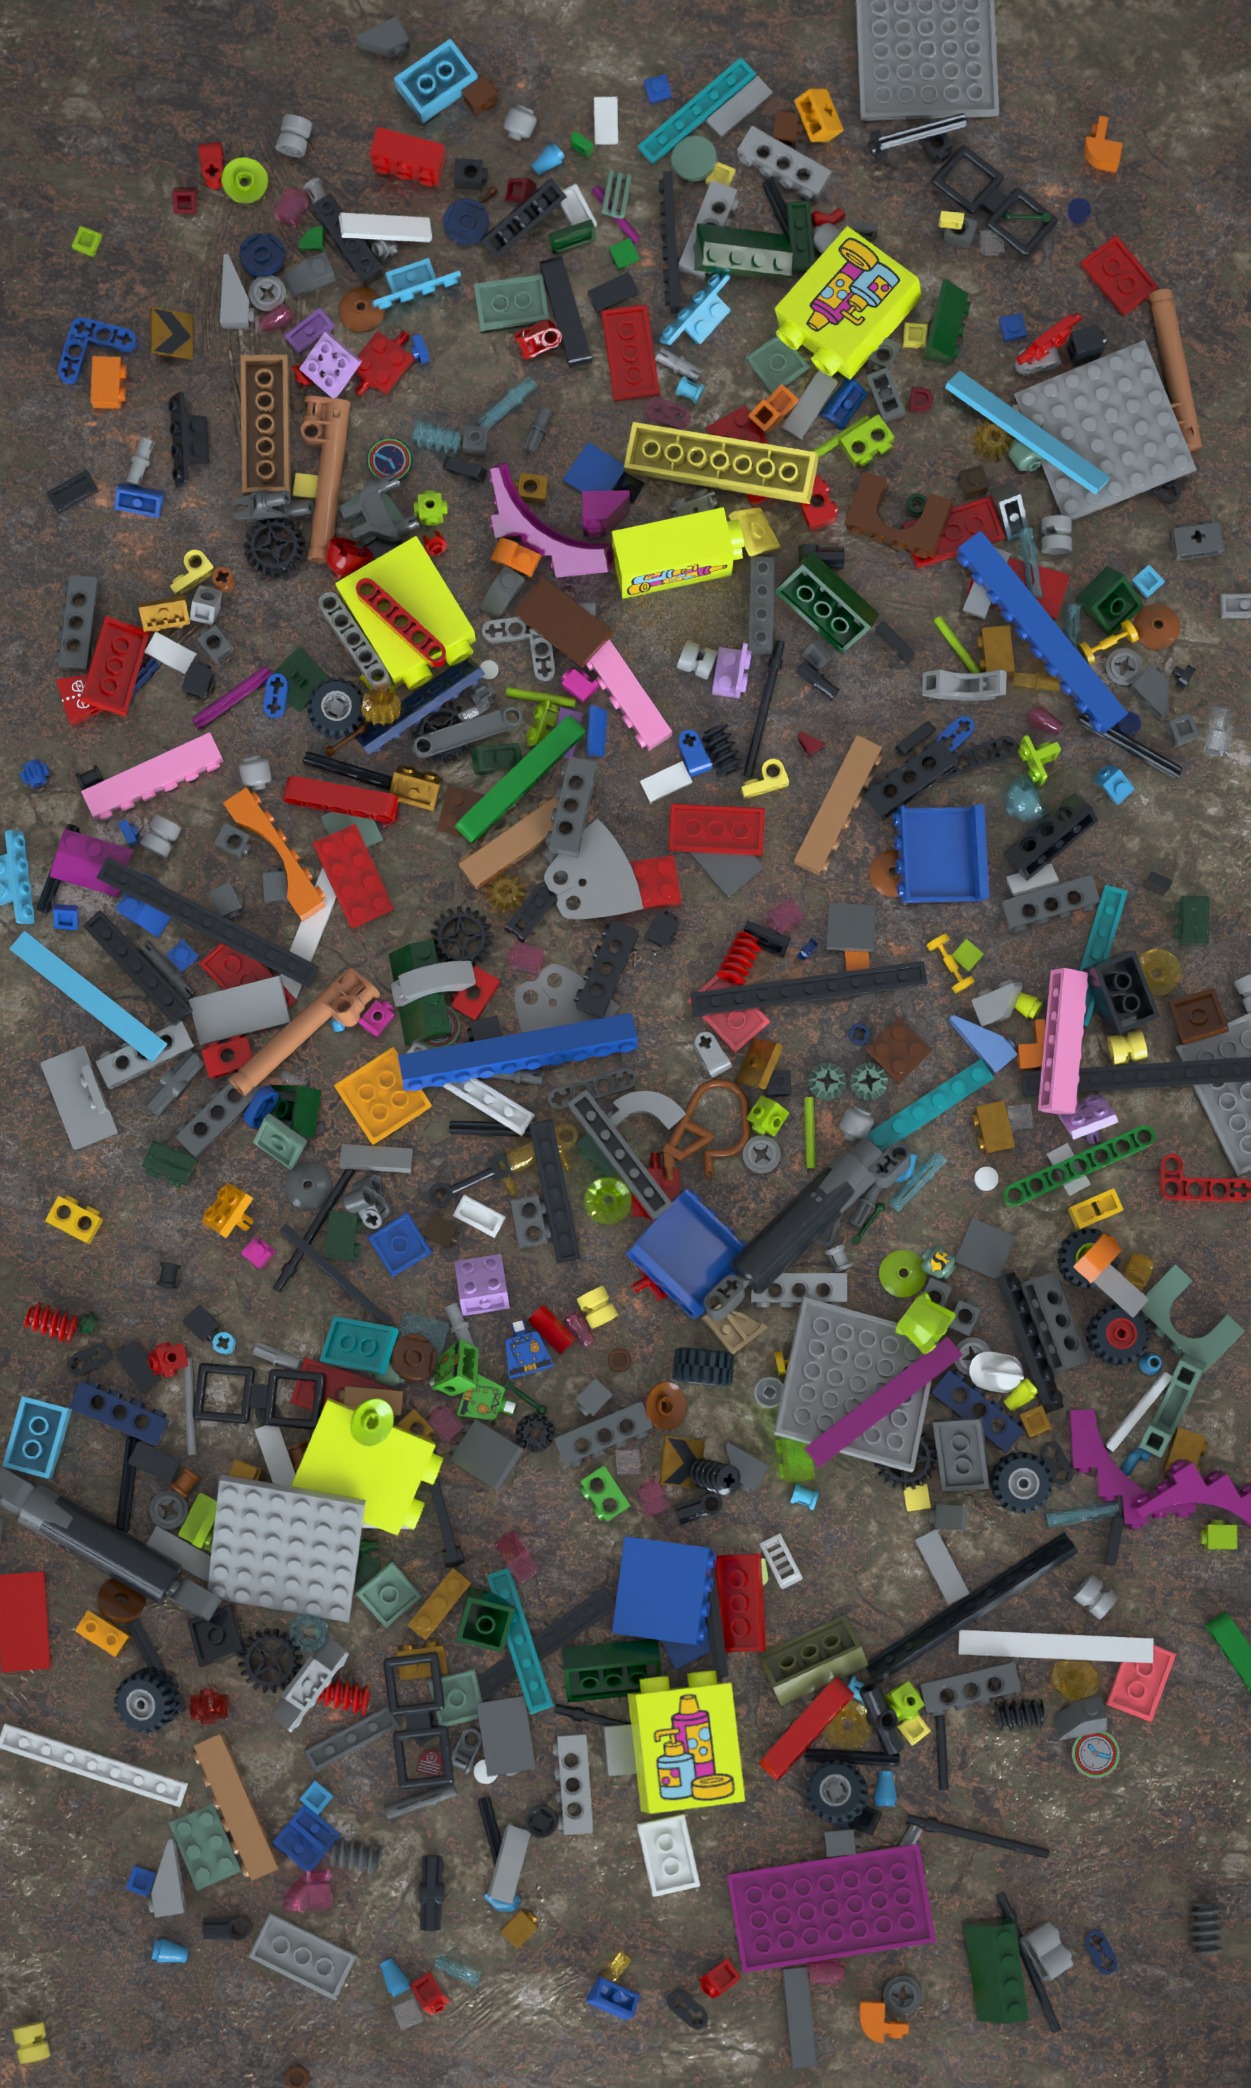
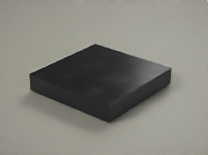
(216, 1638)

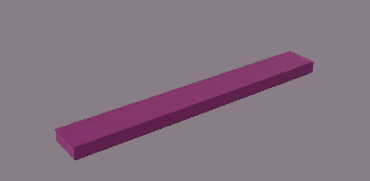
(882, 1402)

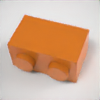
(107, 382)

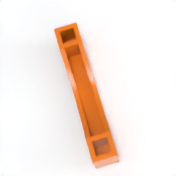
(248, 815)

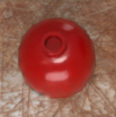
(344, 556)

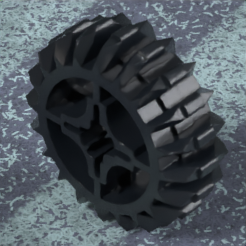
(266, 548)
(433, 726)
(472, 936)
(926, 1459)
(255, 1644)

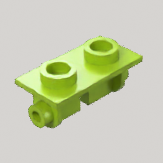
(544, 715)

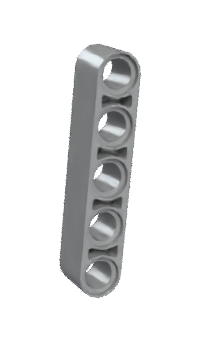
(348, 634)

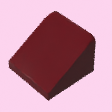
(519, 189)
(185, 200)
(809, 744)

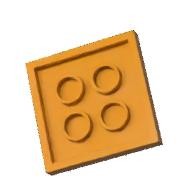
(379, 1099)

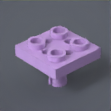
(337, 364)
(1088, 1118)

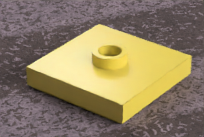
(756, 531)

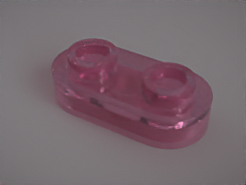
(668, 414)

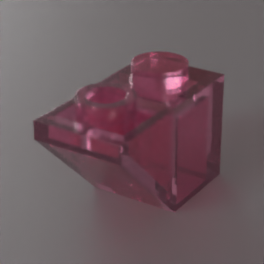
(516, 1557)
(310, 1892)

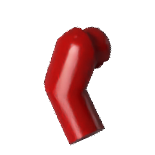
(819, 218)

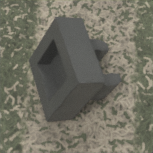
(817, 654)

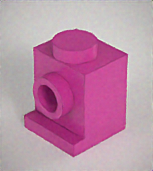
(579, 685)
(377, 1027)
(258, 1252)

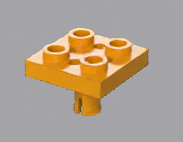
(228, 1211)

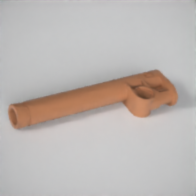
(1175, 366)
(331, 422)
(341, 1000)

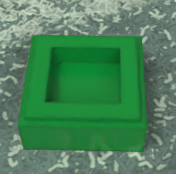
(581, 144)
(624, 253)

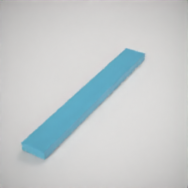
(1027, 432)
(88, 996)

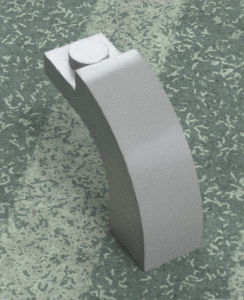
(964, 687)
(432, 979)
(650, 1103)

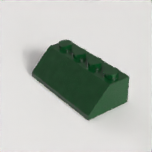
(742, 252)
(827, 602)
(428, 1015)
(609, 1669)
(996, 1971)

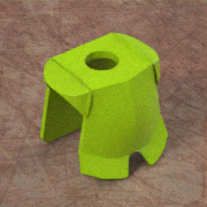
(925, 1322)

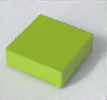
(86, 241)
(967, 955)

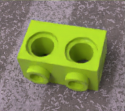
(862, 437)

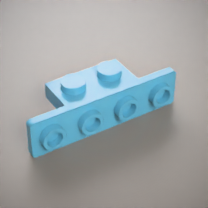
(411, 280)
(701, 315)
(15, 878)

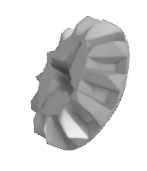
(267, 283)
(1134, 663)
(773, 1154)
(977, 1345)

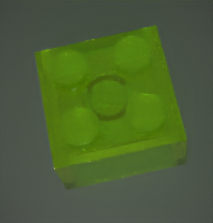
(796, 1463)

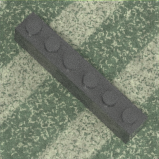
(619, 1154)

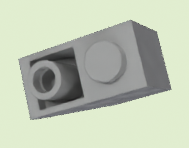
(997, 1004)

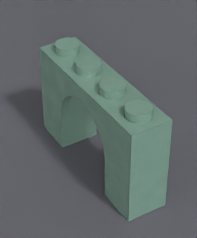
(1157, 1312)
(1173, 1405)

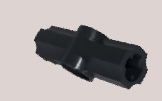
(881, 1718)
(431, 1892)

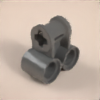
(368, 1200)

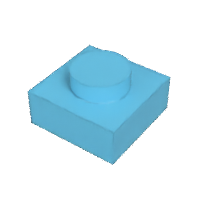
(1147, 581)

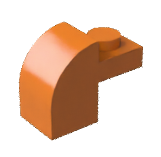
(1100, 152)
(771, 412)
(515, 557)
(1031, 1055)
(1098, 1257)
(874, 2023)

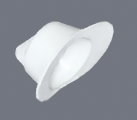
(996, 1372)

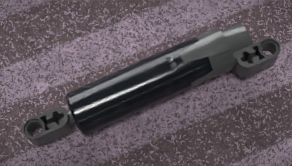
(806, 1220)
(102, 1544)

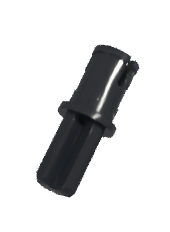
(817, 681)

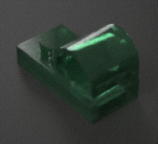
(495, 757)

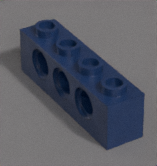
(944, 1393)
(83, 1403)

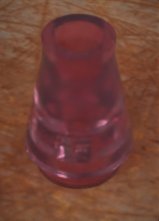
(276, 318)
(1044, 720)
(579, 1328)

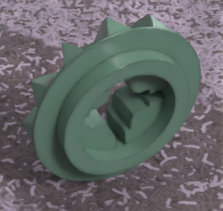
(820, 1072)
(862, 1090)

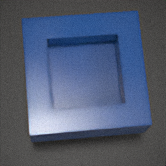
(657, 89)
(1013, 327)
(419, 349)
(130, 832)
(66, 916)
(182, 956)
(141, 1881)

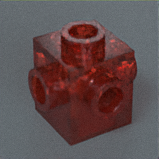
(208, 1706)

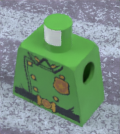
(456, 1369)
(485, 1401)

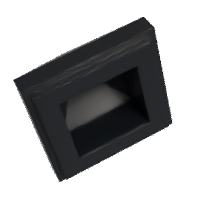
(630, 483)

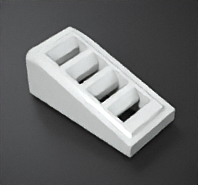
(783, 1583)

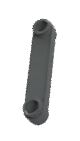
(467, 732)

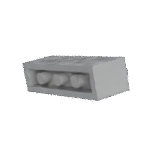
(778, 152)
(716, 196)
(114, 1076)
(835, 1281)
(582, 1822)

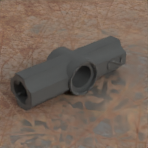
(174, 1083)

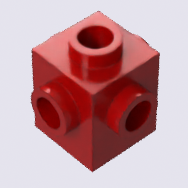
(167, 1359)

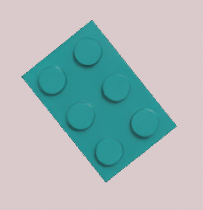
(359, 1345)

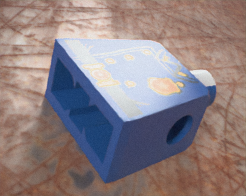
(526, 1352)

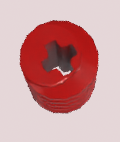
(739, 958)
(51, 1322)
(346, 1695)

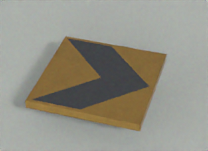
(171, 333)
(677, 1459)

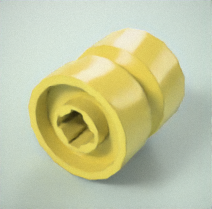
(1127, 1047)
(597, 1307)
(31, 2042)

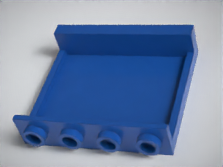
(941, 854)
(686, 1252)
(663, 1591)

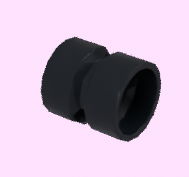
(541, 1821)

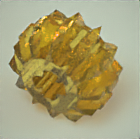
(989, 445)
(381, 706)
(511, 898)
(1138, 1270)

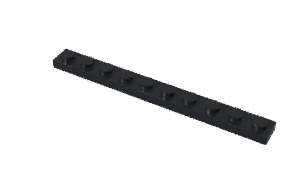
(207, 922)
(808, 989)
(1152, 1075)
(971, 1608)
(545, 1642)

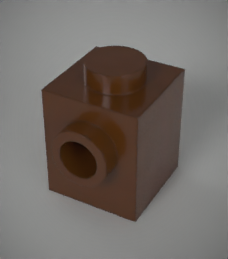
(480, 95)
(787, 127)

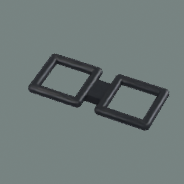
(993, 200)
(258, 1396)
(418, 1720)

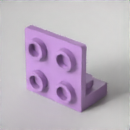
(729, 672)
(481, 1285)

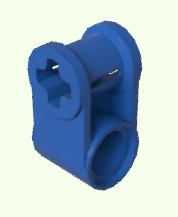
(694, 757)

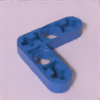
(83, 341)

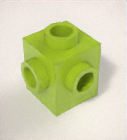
(434, 515)
(767, 1116)
(904, 1701)

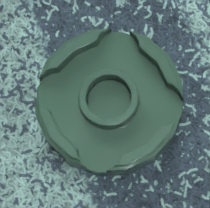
(694, 158)

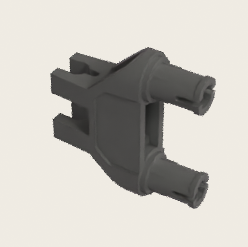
(269, 505)
(375, 513)

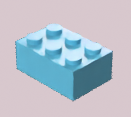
(435, 80)
(37, 1437)

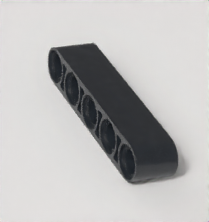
(565, 312)

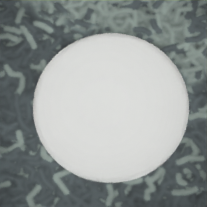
(490, 669)

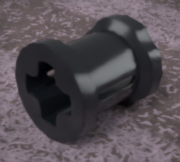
(89, 778)
(168, 1275)

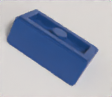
(844, 403)
(139, 500)
(596, 731)
(613, 1999)

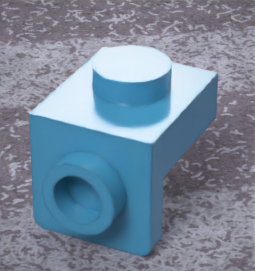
(1114, 783)

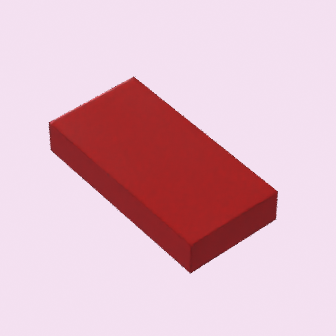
(551, 1329)

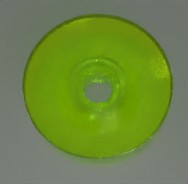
(604, 1212)

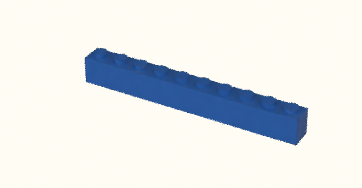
(1041, 633)
(518, 1052)

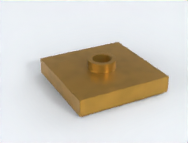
(759, 1063)

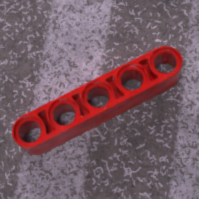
(396, 612)
(340, 799)
(806, 1729)

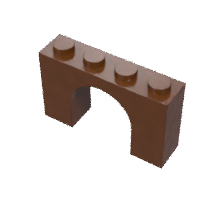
(920, 538)

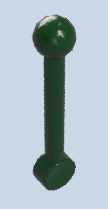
(1046, 217)
(857, 1238)
(509, 1385)

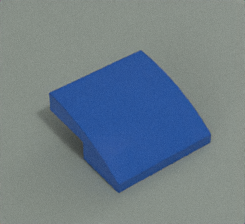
(306, 1839)

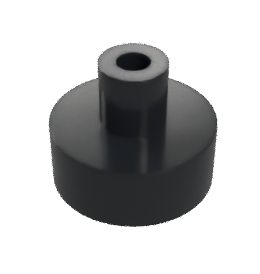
(1183, 675)

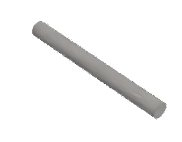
(189, 1409)

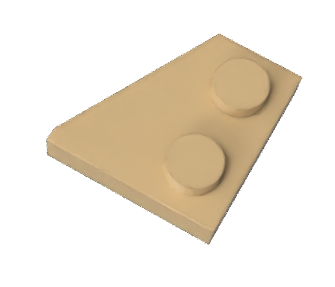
(734, 1330)

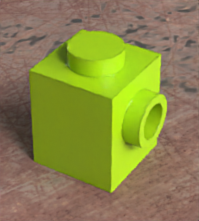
(1219, 1535)

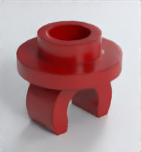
(435, 545)

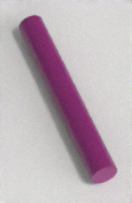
(623, 223)

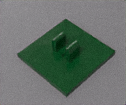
(302, 677)

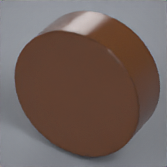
(619, 1360)
(297, 2077)

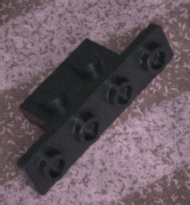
(188, 439)

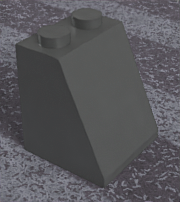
(486, 1454)

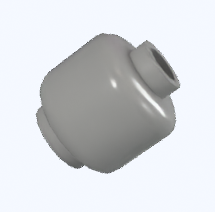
(520, 122)
(824, 236)
(255, 772)
(856, 1123)

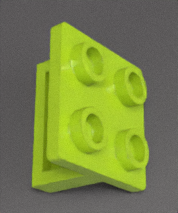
(1037, 758)
(200, 1522)

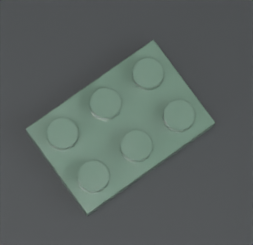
(511, 302)
(205, 1846)

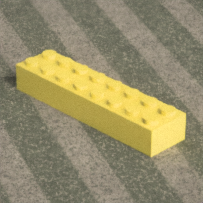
(721, 462)

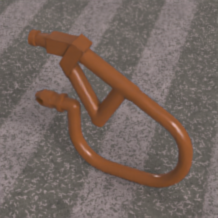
(670, 1152)

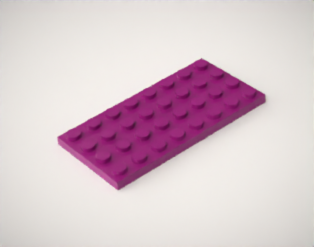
(831, 1908)

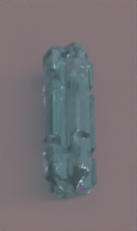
(457, 1970)

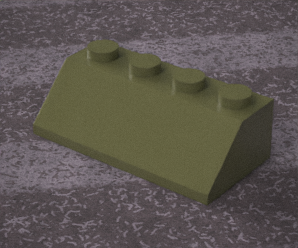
(813, 1660)

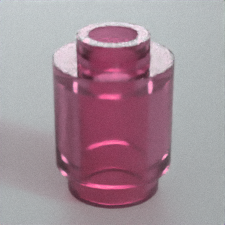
(826, 1972)

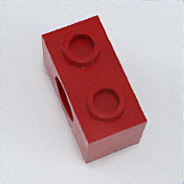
(819, 516)
(474, 1008)
(213, 1056)

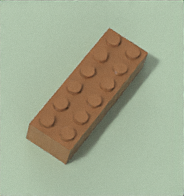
(265, 423)

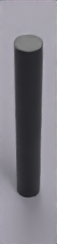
(941, 1752)

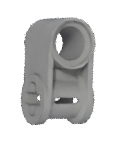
(1050, 362)
(713, 1059)

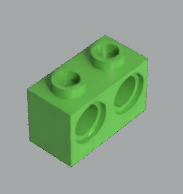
(609, 1490)

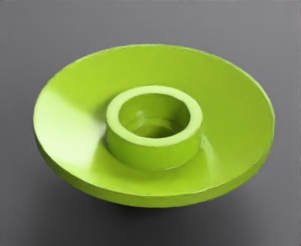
(247, 170)
(893, 1282)
(378, 1425)

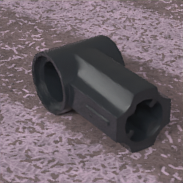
(831, 556)
(696, 1508)
(225, 1927)

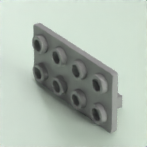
(79, 1097)
(309, 1683)

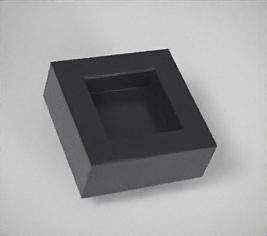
(874, 148)
(867, 1820)

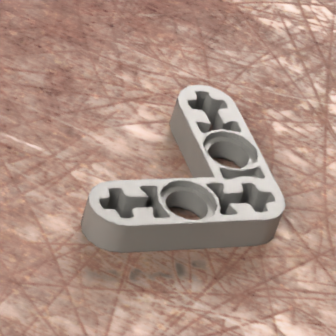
(534, 638)

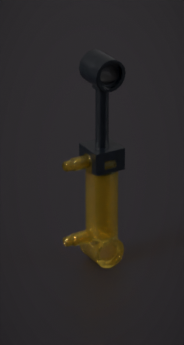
(504, 1166)

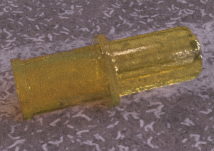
(1036, 681)
(617, 1967)

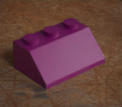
(603, 511)
(81, 859)

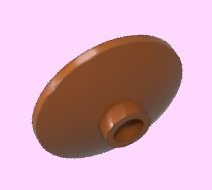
(358, 320)
(1149, 635)
(879, 873)
(673, 1406)

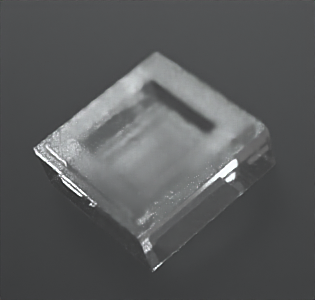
(990, 243)
(474, 710)
(292, 1079)
(1020, 1117)
(628, 1462)
(408, 2013)

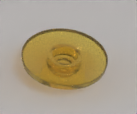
(1168, 966)
(1079, 1671)
(849, 1738)

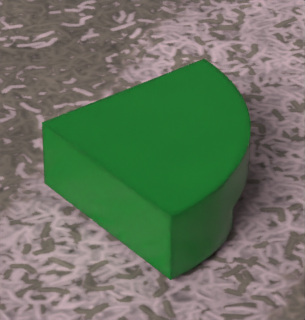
(312, 240)

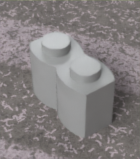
(1046, 1951)

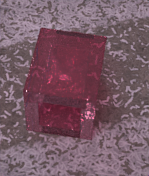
(291, 207)
(784, 917)
(526, 958)
(445, 1423)
(653, 1497)

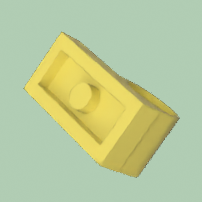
(195, 576)
(754, 788)

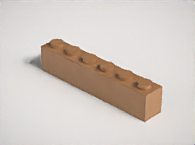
(837, 805)
(512, 843)
(237, 1807)

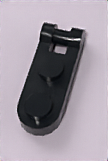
(531, 911)

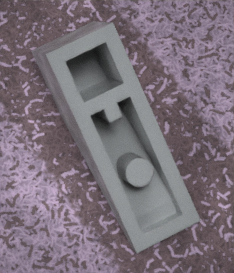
(235, 305)
(168, 1887)

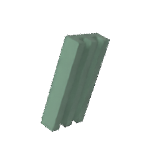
(619, 178)

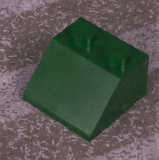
(1109, 600)
(297, 1108)
(485, 1620)

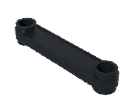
(452, 1554)

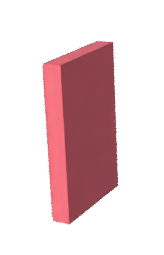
(736, 1027)
(1140, 1685)

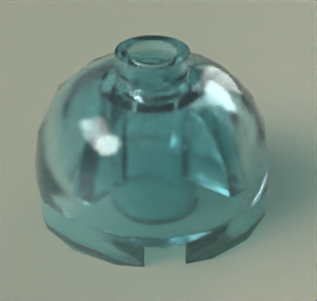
(1024, 801)

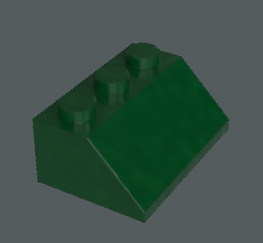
(947, 324)

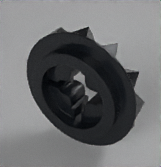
(537, 1421)

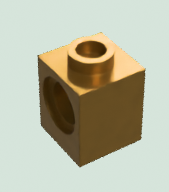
(539, 481)
(414, 1417)
(1036, 1422)
(520, 1927)

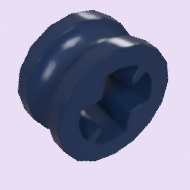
(866, 1035)

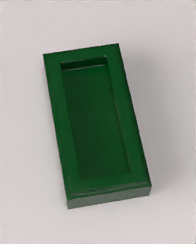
(572, 236)

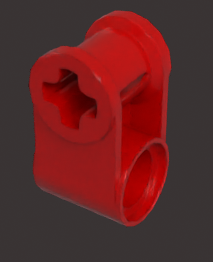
(211, 162)
(535, 338)

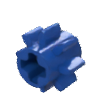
(34, 773)

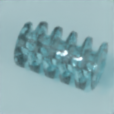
(437, 436)

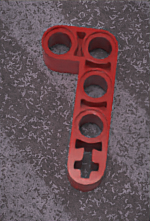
(1205, 1184)

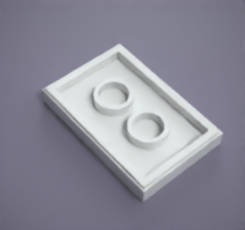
(668, 1855)

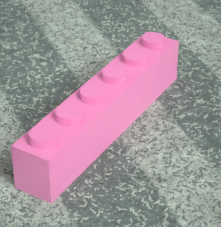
(629, 697)
(153, 776)
(1063, 1041)

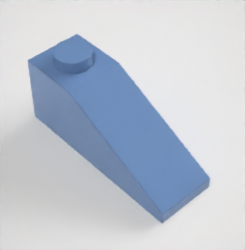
(987, 1045)

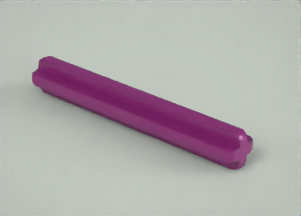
(231, 697)

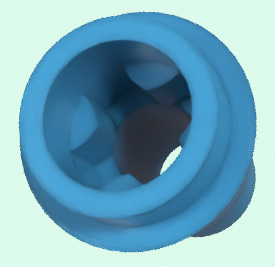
(549, 158)
(1144, 1363)
(885, 1790)
(168, 1951)
(394, 1978)

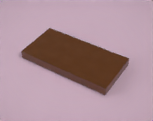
(563, 622)

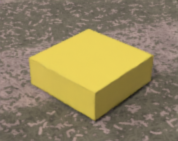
(721, 174)
(951, 220)
(915, 335)
(305, 486)
(917, 1498)
(914, 1729)

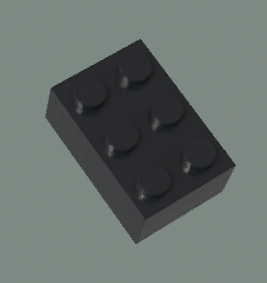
(1121, 992)

